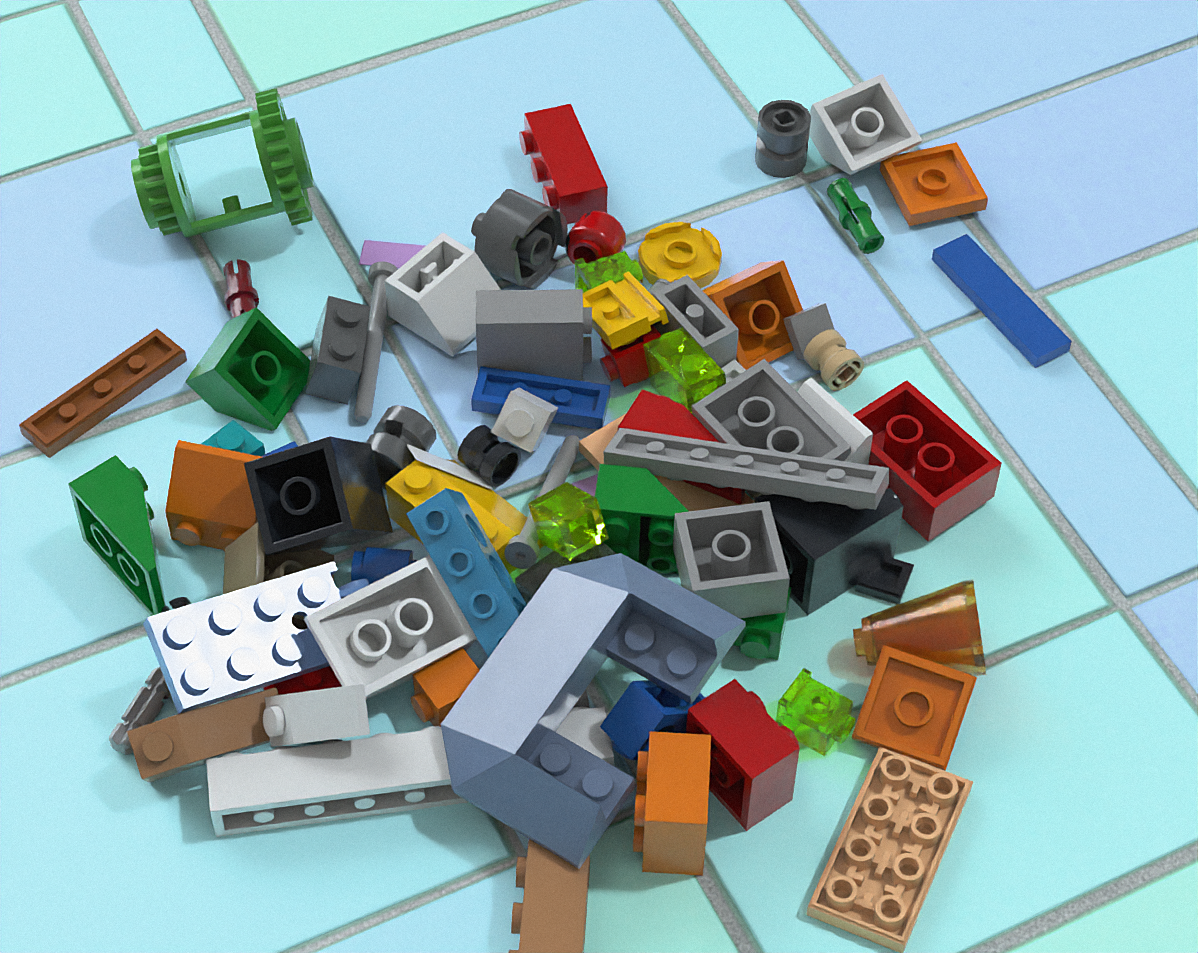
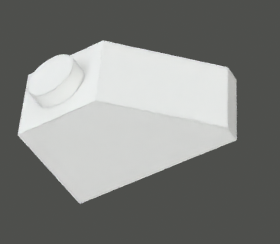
(316, 715)

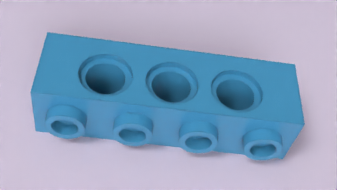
(468, 565)

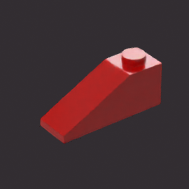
(664, 416)

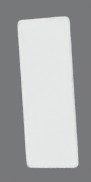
(448, 466)

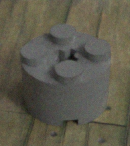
(519, 238)

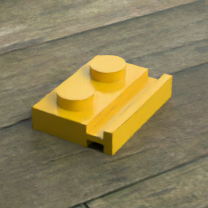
(623, 310)

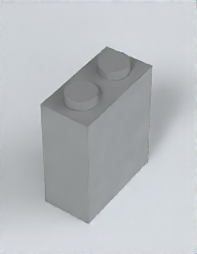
(534, 331)

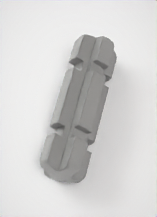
(141, 710)

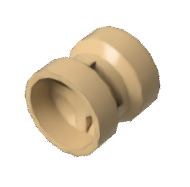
(837, 364)

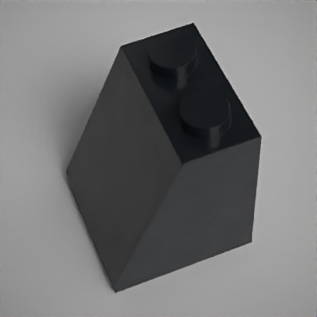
(318, 496)
(832, 544)

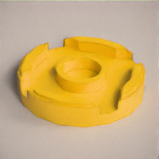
(680, 251)

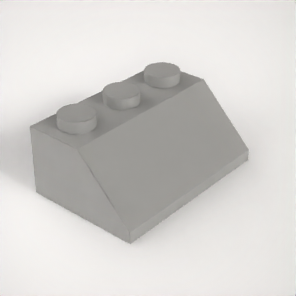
(768, 414)

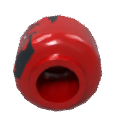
(595, 237)

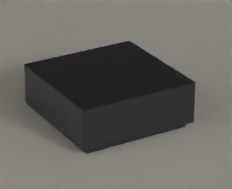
(888, 582)

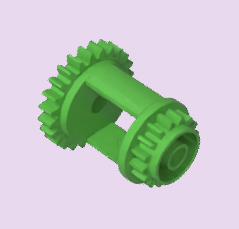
(283, 159)

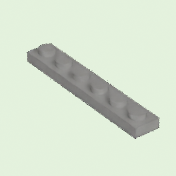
(749, 468)

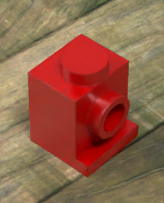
(627, 361)

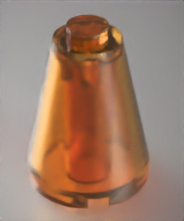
(932, 627)

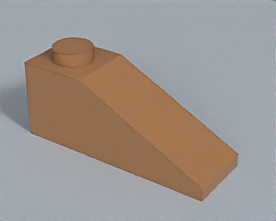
(199, 735)

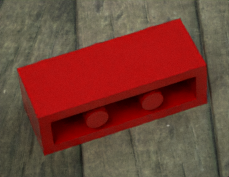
(563, 162)

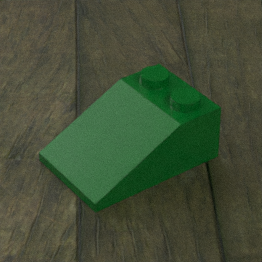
(119, 528)

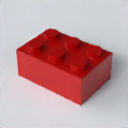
(930, 460)

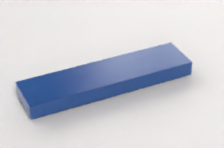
(1001, 300)

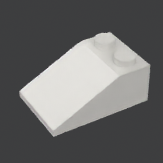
(391, 628)

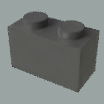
(338, 350)

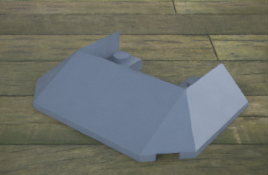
(506, 721)

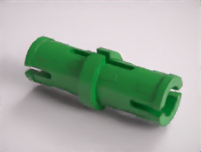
(864, 230)

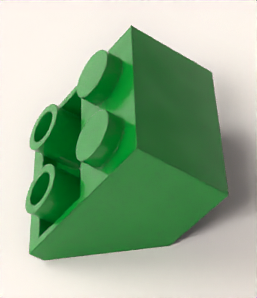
(638, 515)

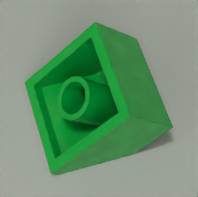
(251, 371)

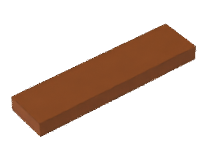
(102, 393)

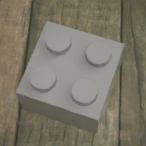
(732, 558)

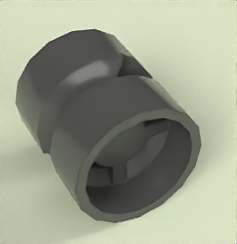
(782, 138)
(392, 434)

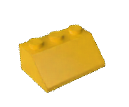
(422, 481)

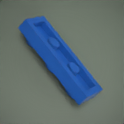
(577, 401)

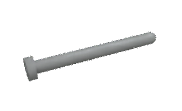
(368, 378)
(523, 549)

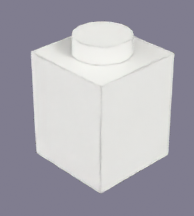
(524, 420)

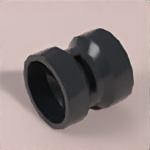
(487, 454)

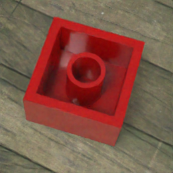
(749, 753)

